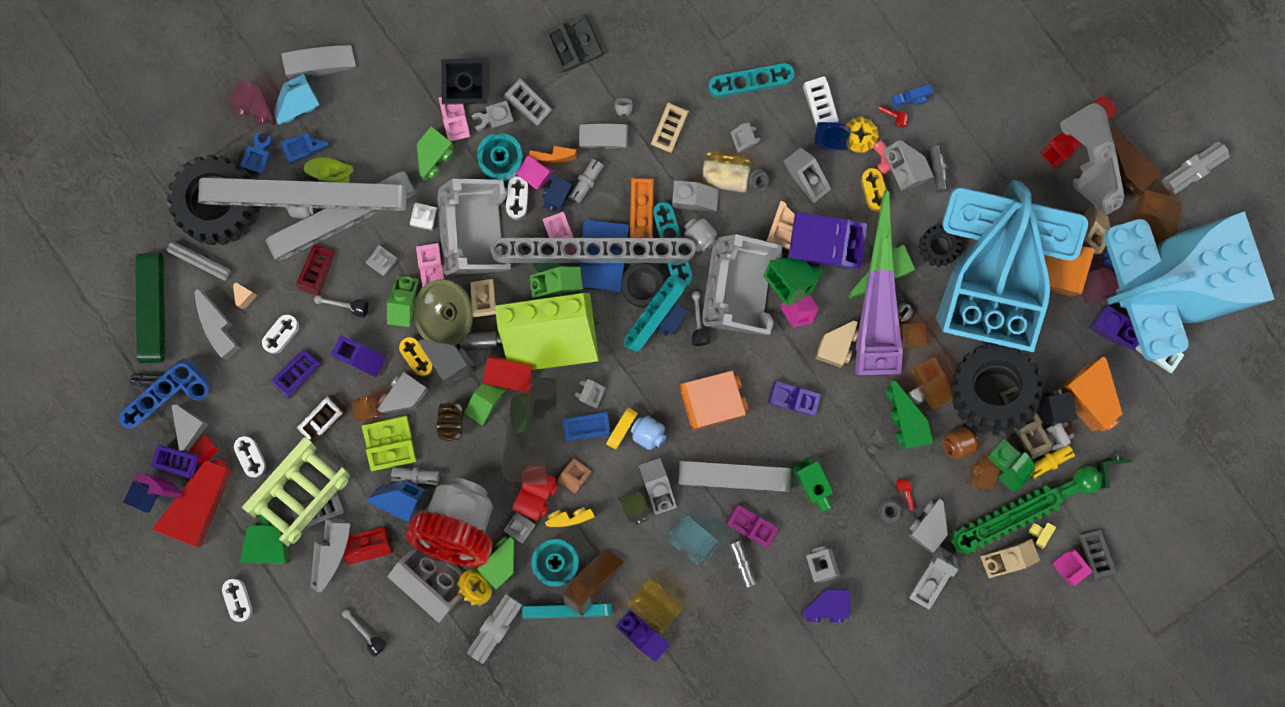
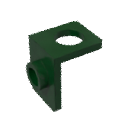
(1102, 468)

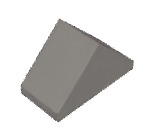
(187, 426)

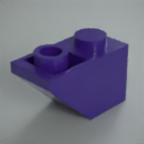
(1115, 327)
(358, 356)
(829, 604)
(642, 635)

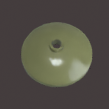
(434, 314)

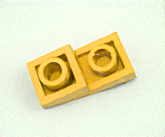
(560, 519)

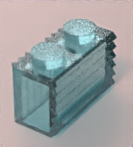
(694, 540)

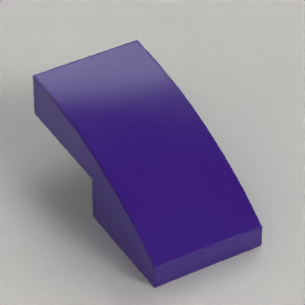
(794, 398)

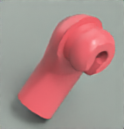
(884, 166)

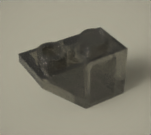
(635, 507)

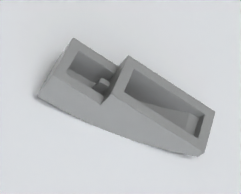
(318, 61)
(215, 326)
(329, 553)

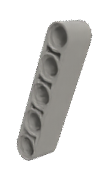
(734, 476)

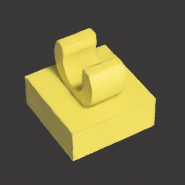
(1042, 534)

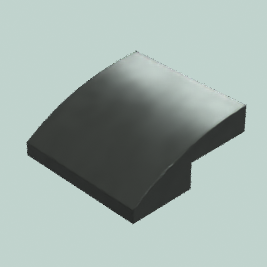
(573, 43)

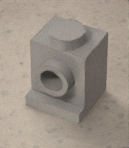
(818, 572)

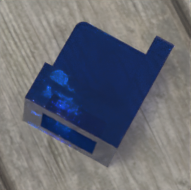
(832, 136)
(139, 497)

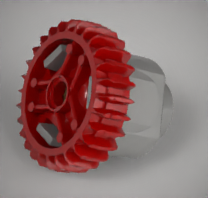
(454, 525)

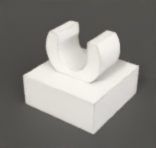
(423, 216)

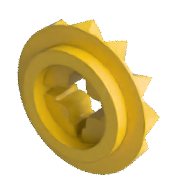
(868, 141)
(483, 588)

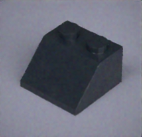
(465, 81)

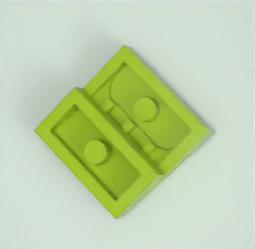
(389, 442)

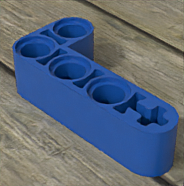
(160, 395)

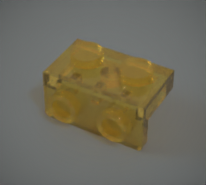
(725, 172)
(655, 606)

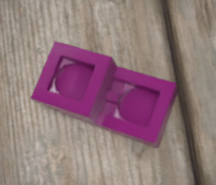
(159, 485)
(751, 526)

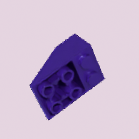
(828, 241)

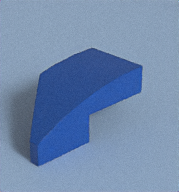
(301, 147)

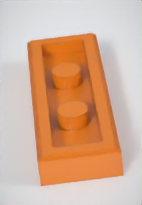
(641, 208)

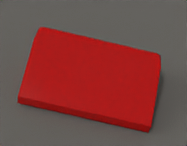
(507, 373)
(367, 545)

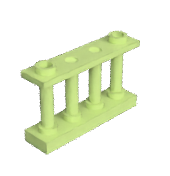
(274, 488)

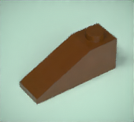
(1134, 168)
(591, 582)

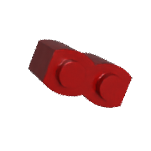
(533, 498)

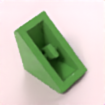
(484, 402)

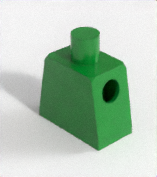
(792, 278)
(808, 475)
(263, 544)

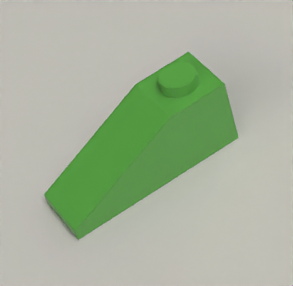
(901, 265)

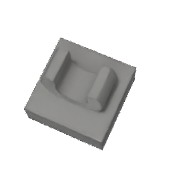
(744, 137)
(381, 260)
(591, 393)
(1058, 435)
(519, 527)

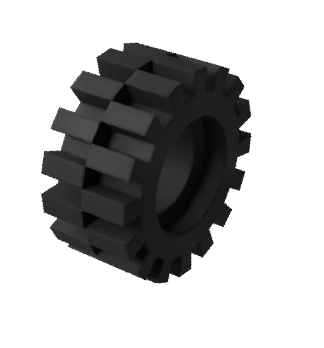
(933, 257)

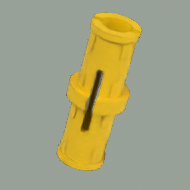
(1052, 460)

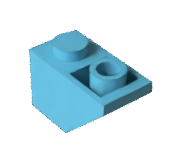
(294, 99)

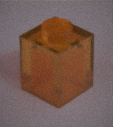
(913, 336)

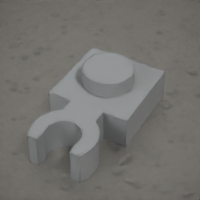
(497, 115)

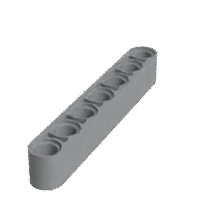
(324, 224)

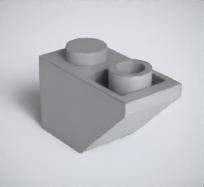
(907, 165)
(403, 396)
(657, 486)
(931, 527)

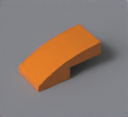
(559, 156)

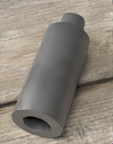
(481, 340)

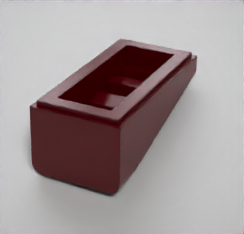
(319, 281)

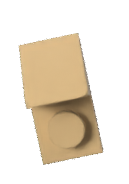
(483, 298)

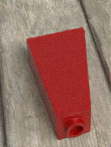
(1064, 145)
(192, 514)

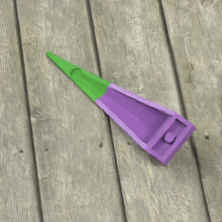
(879, 331)

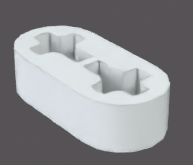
(522, 198)
(276, 330)
(255, 455)
(231, 600)

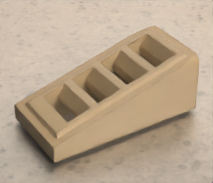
(670, 107)

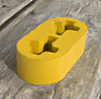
(869, 190)
(411, 360)
(622, 428)

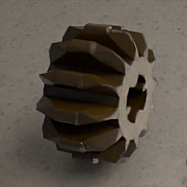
(449, 421)

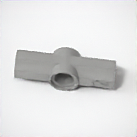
(1195, 168)
(494, 628)

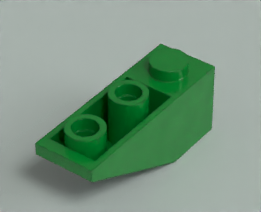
(911, 423)

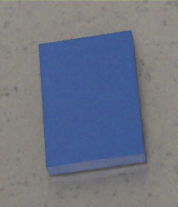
(603, 275)

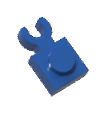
(917, 96)
(256, 157)

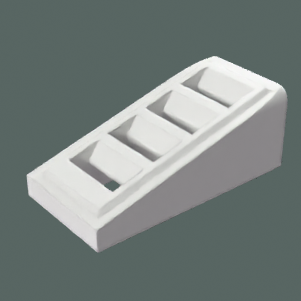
(827, 100)

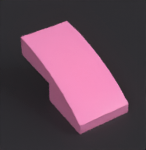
(454, 121)
(558, 228)
(430, 263)

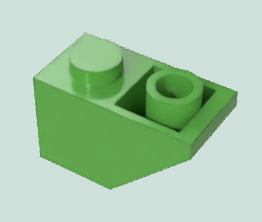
(432, 152)
(556, 282)
(401, 301)
(501, 563)

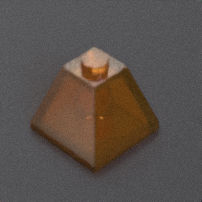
(1160, 213)

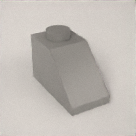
(807, 174)
(694, 196)

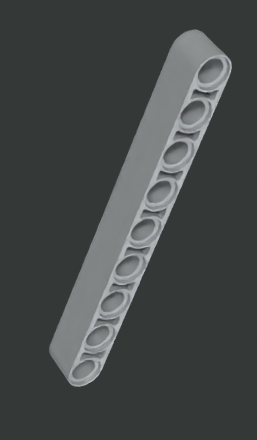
(302, 194)
(602, 244)

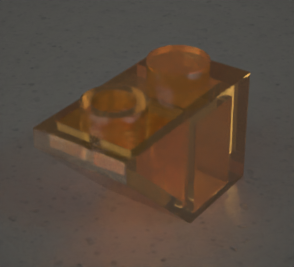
(933, 382)

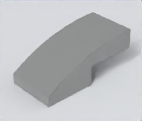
(603, 135)

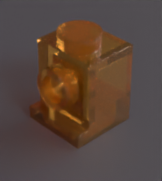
(366, 409)
(984, 474)

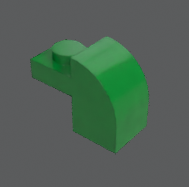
(1015, 466)

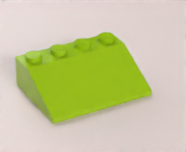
(549, 331)

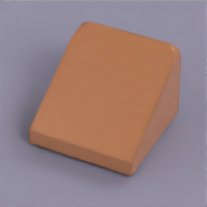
(574, 475)

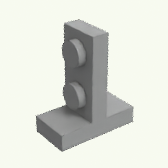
(934, 577)

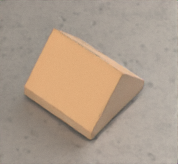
(243, 296)

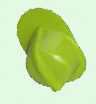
(328, 170)

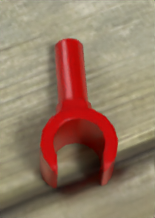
(901, 117)
(905, 486)

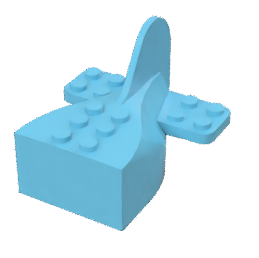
(1184, 278)
(1002, 279)

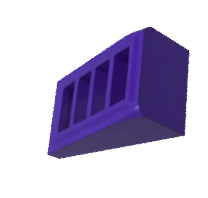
(301, 379)
(161, 456)

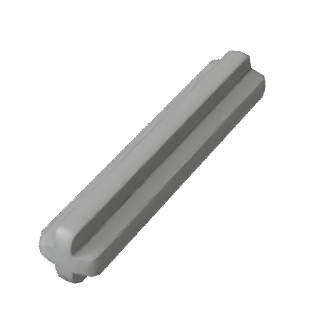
(198, 260)

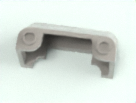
(1101, 174)
(470, 225)
(737, 285)

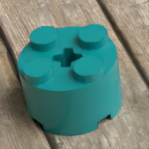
(500, 145)
(545, 571)

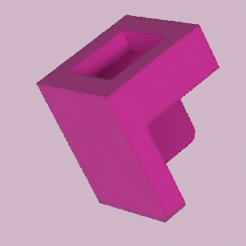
(534, 173)
(801, 312)
(1072, 567)

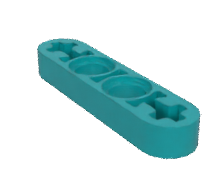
(750, 77)
(671, 217)
(654, 313)
(554, 611)

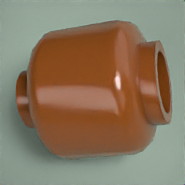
(960, 443)

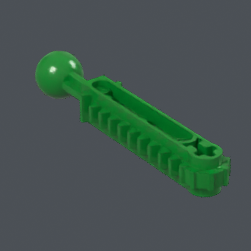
(1085, 480)

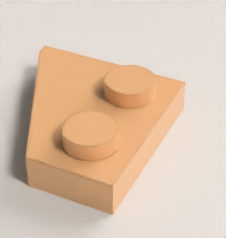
(782, 227)

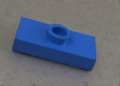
(586, 426)

